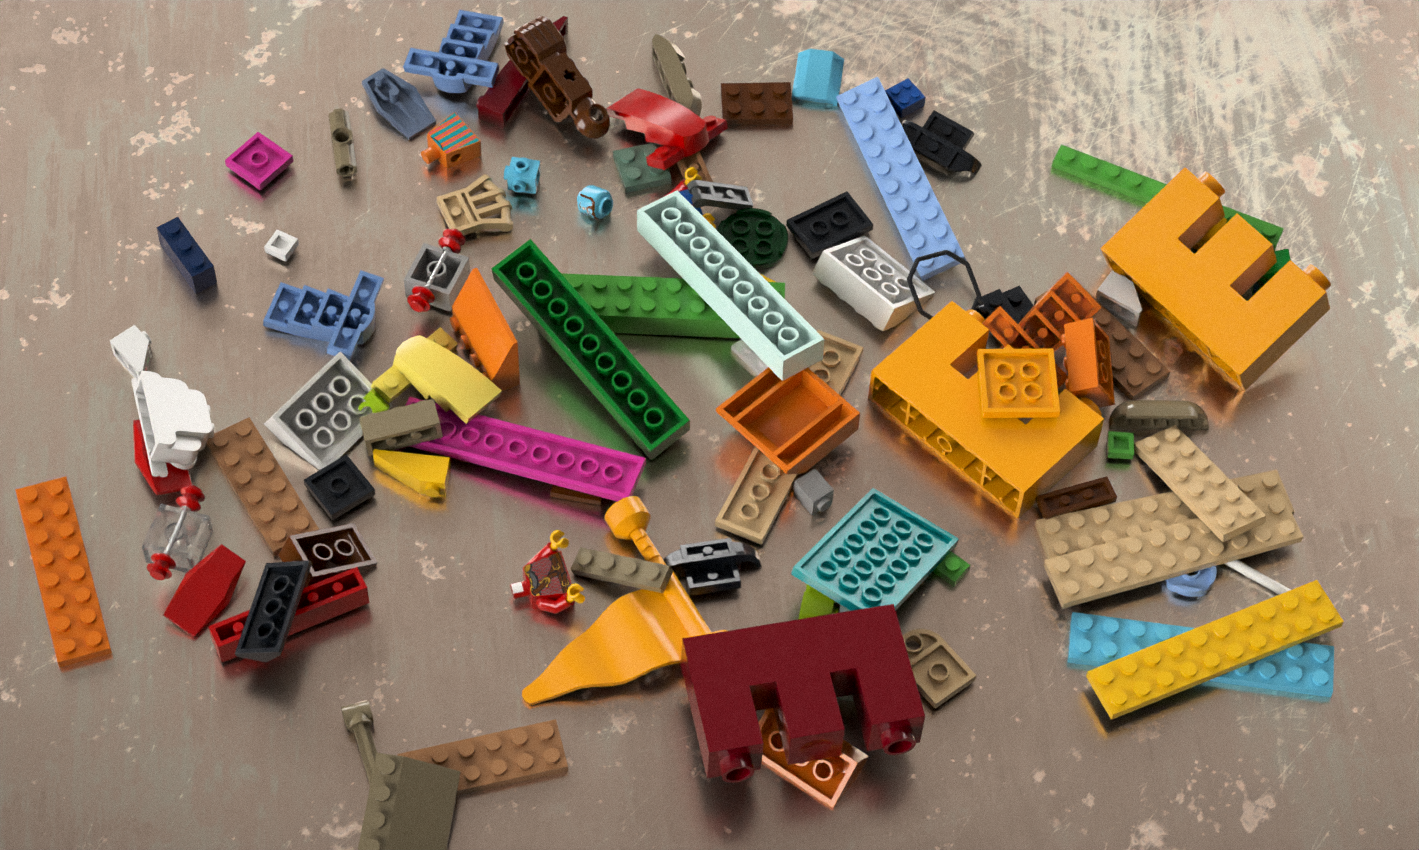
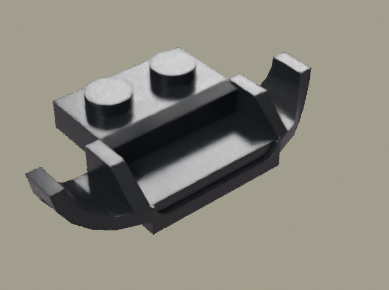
(943, 142)
(711, 564)

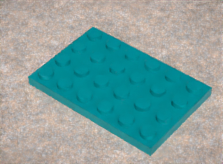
(875, 554)

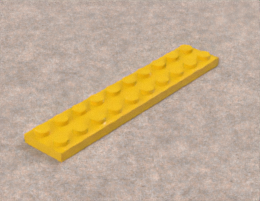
(1214, 649)

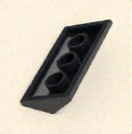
(273, 610)

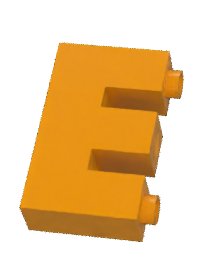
(1206, 288)
(931, 398)

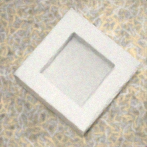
(281, 245)

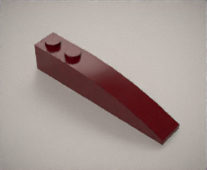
(508, 90)

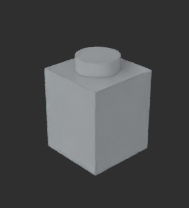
(813, 492)

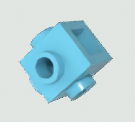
(523, 175)

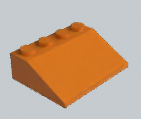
(486, 333)

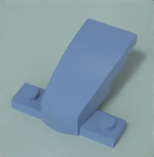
(461, 54)
(327, 315)

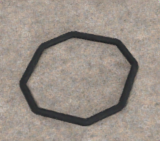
(933, 255)

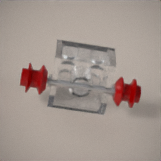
(177, 535)

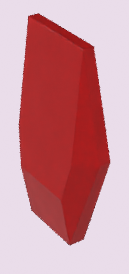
(172, 482)
(205, 590)

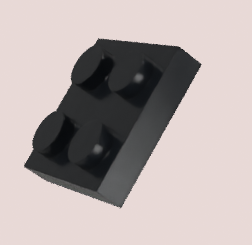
(339, 487)

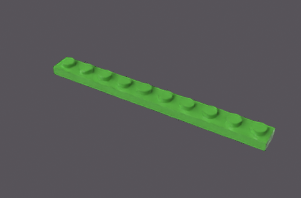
(1138, 185)

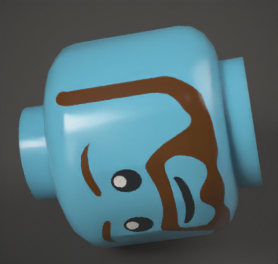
(594, 202)

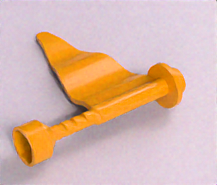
(633, 633)

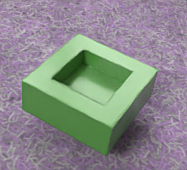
(1120, 445)
(952, 569)

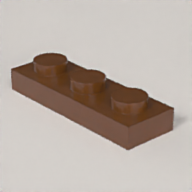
(1076, 498)

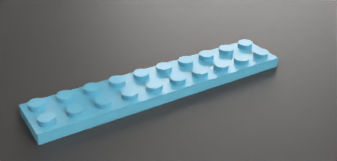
(1299, 669)

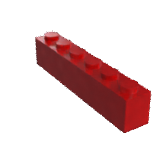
(316, 605)

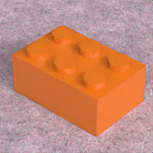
(1088, 362)

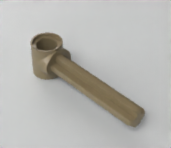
(358, 720)

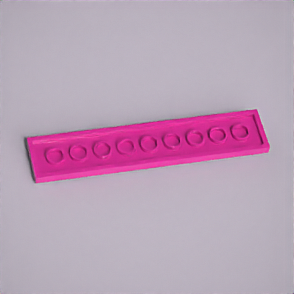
(536, 455)

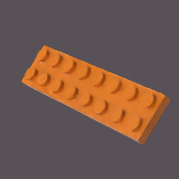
(63, 572)

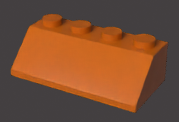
(823, 777)

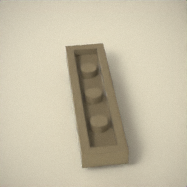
(621, 570)

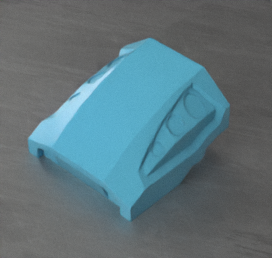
(818, 76)

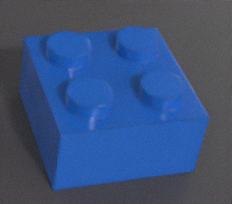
(905, 98)

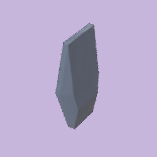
(398, 103)

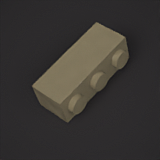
(401, 426)

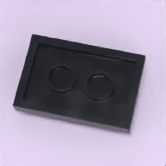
(829, 224)

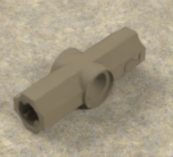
(342, 142)

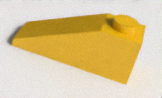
(420, 472)

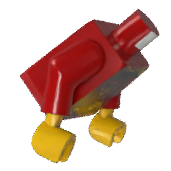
(548, 580)

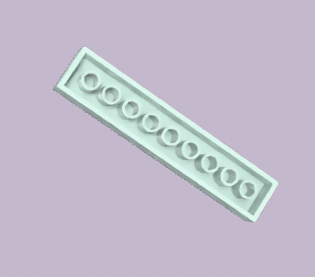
(730, 285)

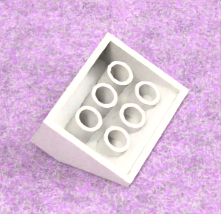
(870, 282)
(324, 414)

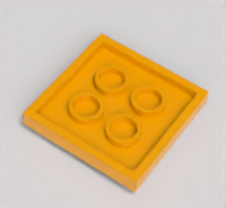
(1018, 383)

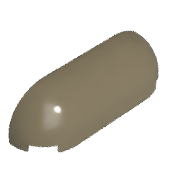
(1158, 415)

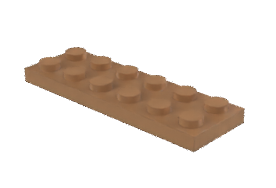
(1133, 365)
(260, 484)
(500, 756)

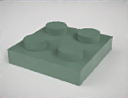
(634, 170)

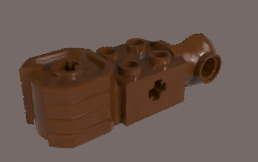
(541, 57)

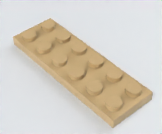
(1199, 483)

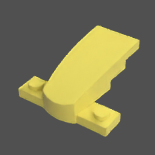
(439, 375)

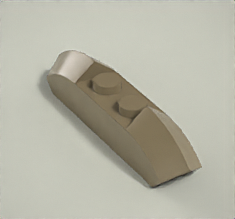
(672, 71)

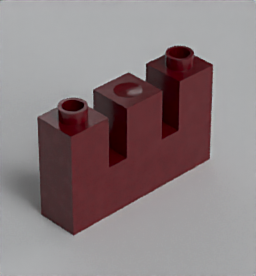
(799, 673)

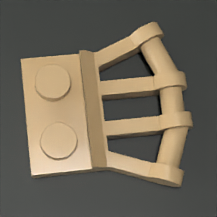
(460, 210)

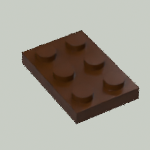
(757, 103)

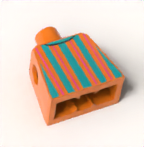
(451, 143)

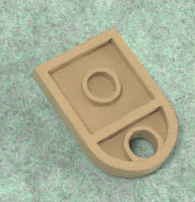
(937, 667)

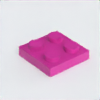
(259, 160)

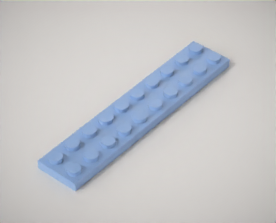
(899, 177)

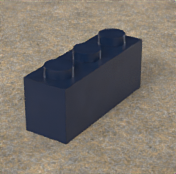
(186, 255)

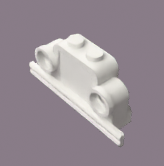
(172, 421)

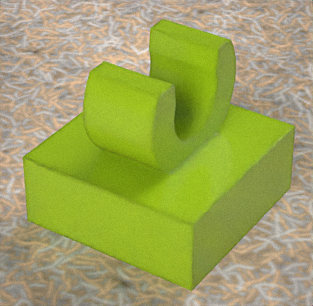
(374, 401)

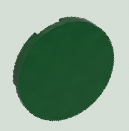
(756, 236)

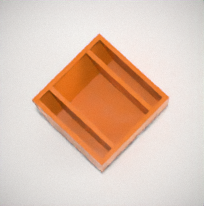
(791, 419)

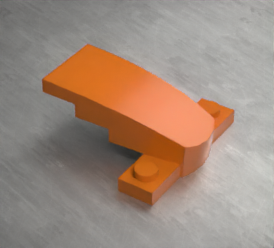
(1045, 321)

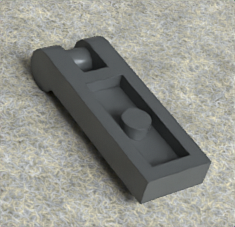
(719, 195)

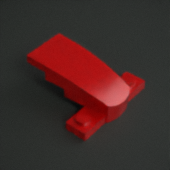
(666, 124)

